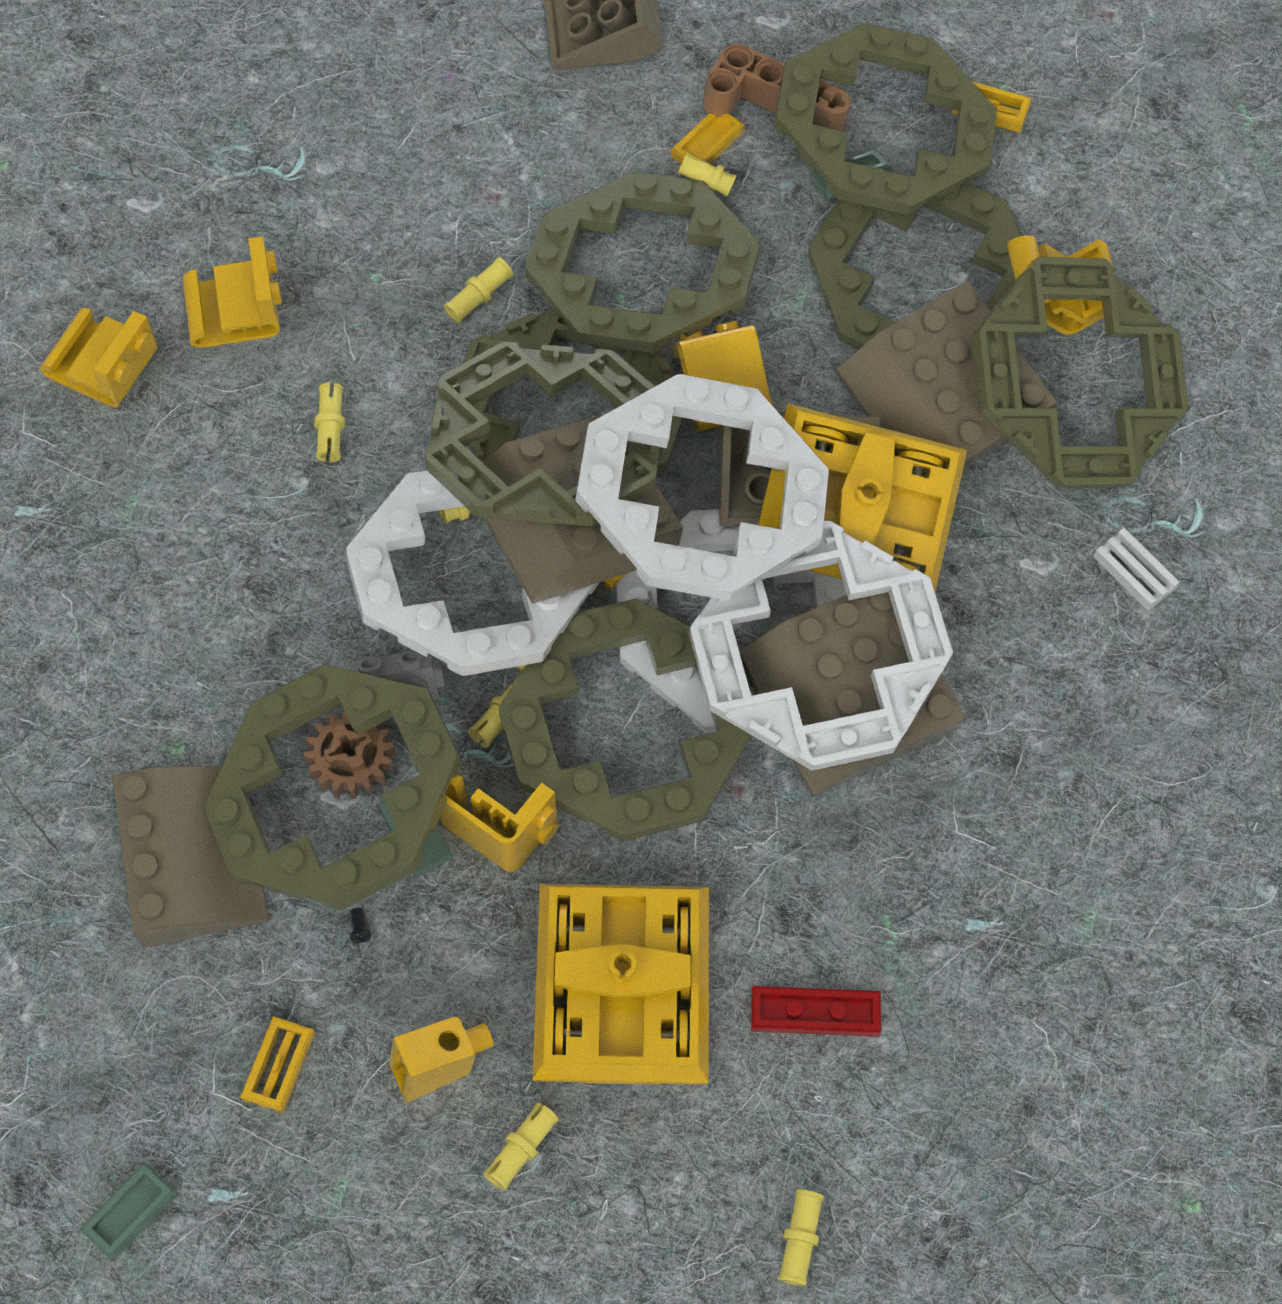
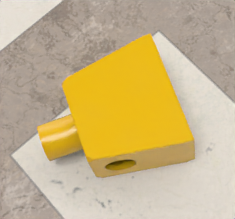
(436, 1055)

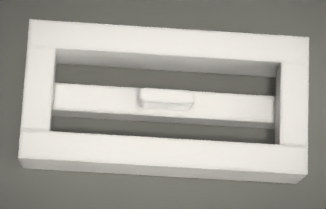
(1141, 564)

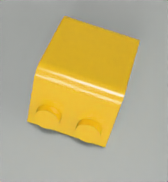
(236, 303)
(1061, 314)
(101, 357)
(725, 357)
(495, 830)

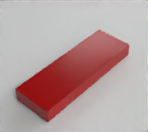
(816, 1011)

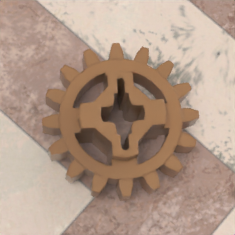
(334, 761)

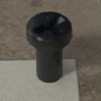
(359, 933)

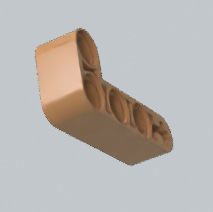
(757, 78)

